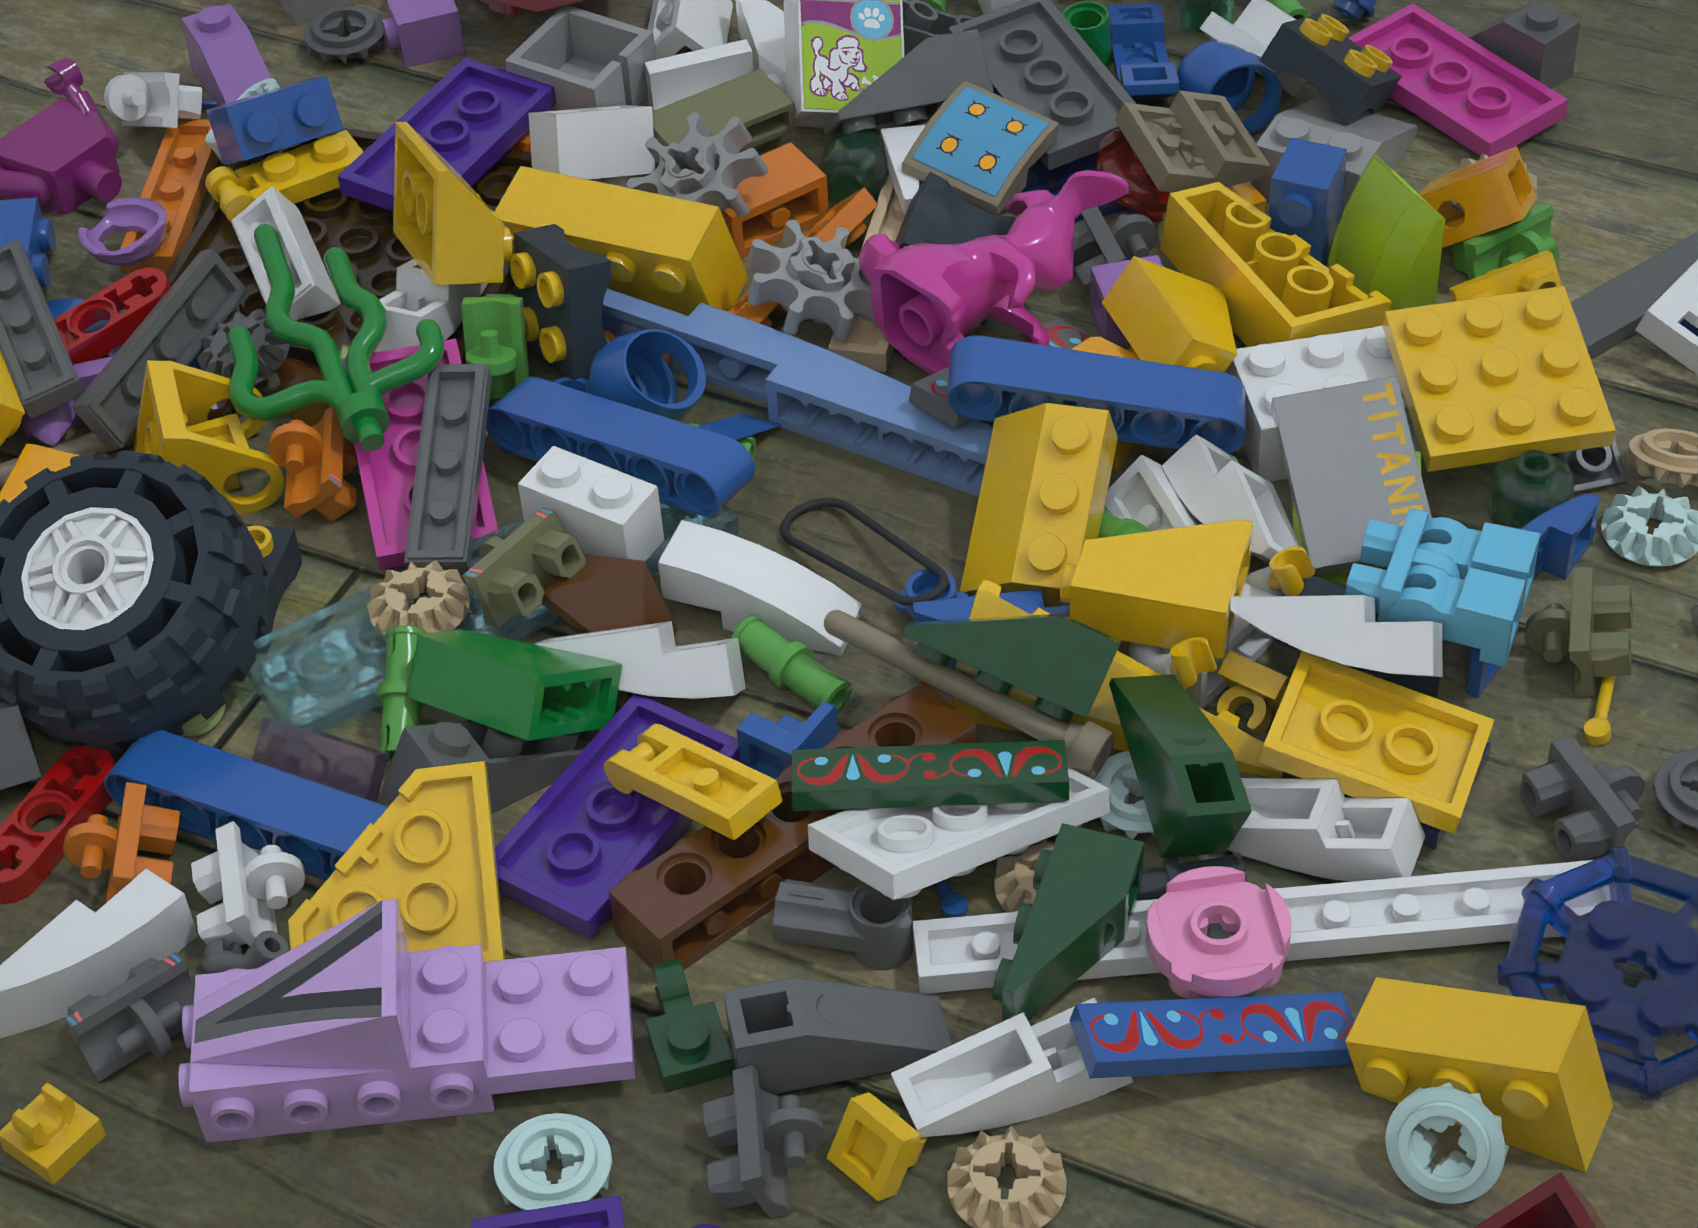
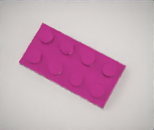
(1461, 83)
(391, 470)

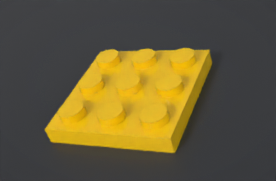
(1497, 378)

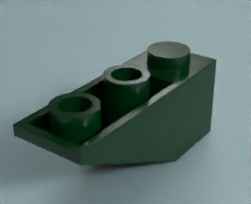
(1037, 653)
(1181, 767)
(1076, 918)

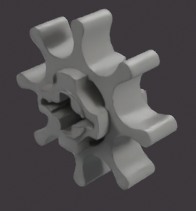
(704, 166)
(810, 280)

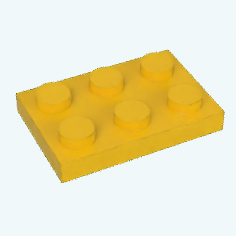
(1377, 739)

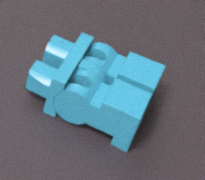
(1451, 577)

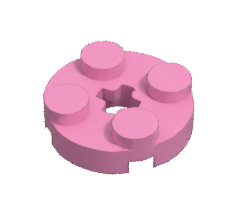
(1212, 966)

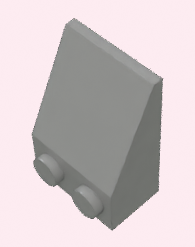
(1317, 123)

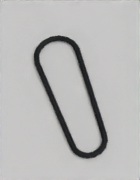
(853, 574)

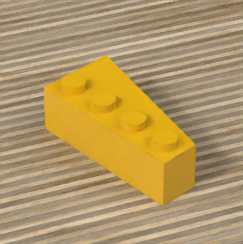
(657, 243)
(1266, 276)

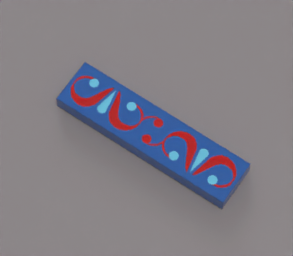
(1212, 1034)

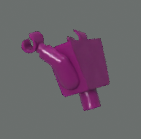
(62, 151)

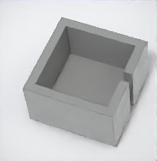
(586, 59)

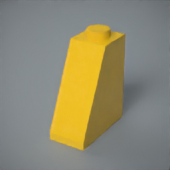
(1172, 317)
(1162, 584)

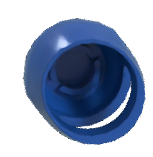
(1230, 73)
(636, 374)

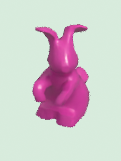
(940, 293)

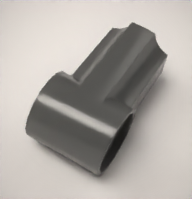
(846, 919)

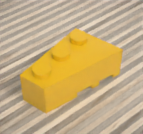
(1521, 1054)

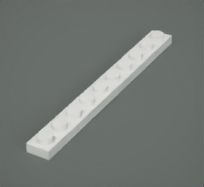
(1324, 924)

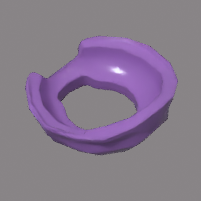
(126, 216)

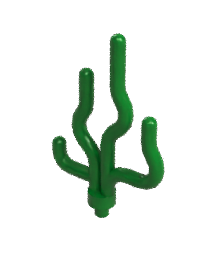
(352, 396)

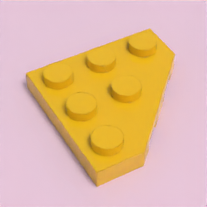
(430, 855)

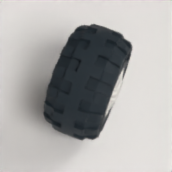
(124, 599)

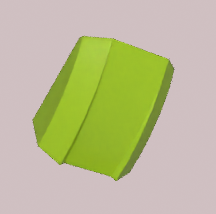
(1390, 238)

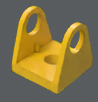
(182, 397)

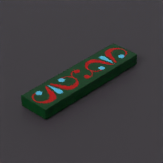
(929, 775)

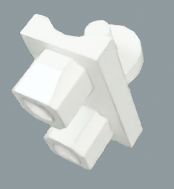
(152, 99)
(250, 885)

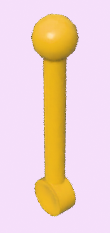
(1598, 729)

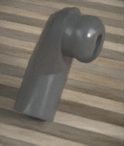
(264, 949)

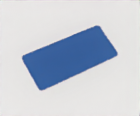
(740, 426)

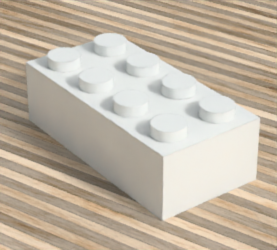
(1304, 367)

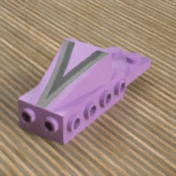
(388, 1035)

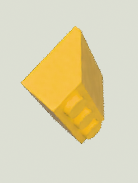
(443, 218)
(1040, 497)

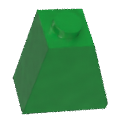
(514, 684)

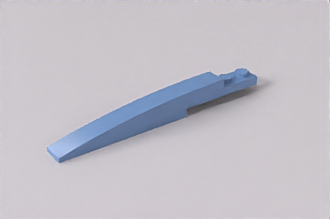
(815, 391)

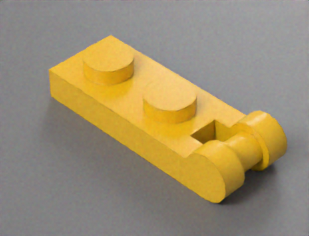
(295, 173)
(694, 781)

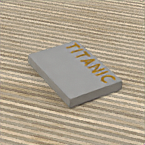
(1347, 464)

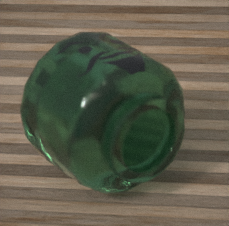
(854, 163)
(1528, 487)

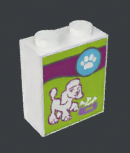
(838, 52)

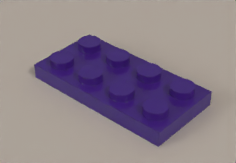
(465, 117)
(588, 832)

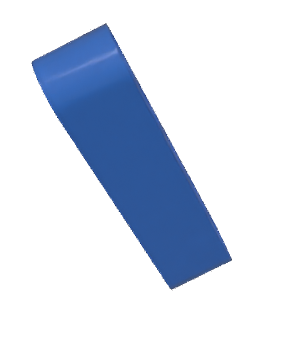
(1144, 398)
(687, 463)
(262, 801)

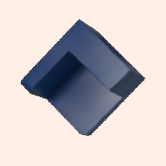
(769, 745)

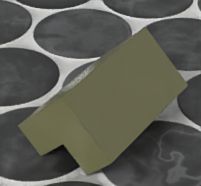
(751, 97)

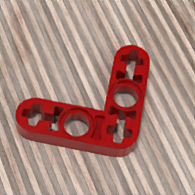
(126, 294)
(54, 794)

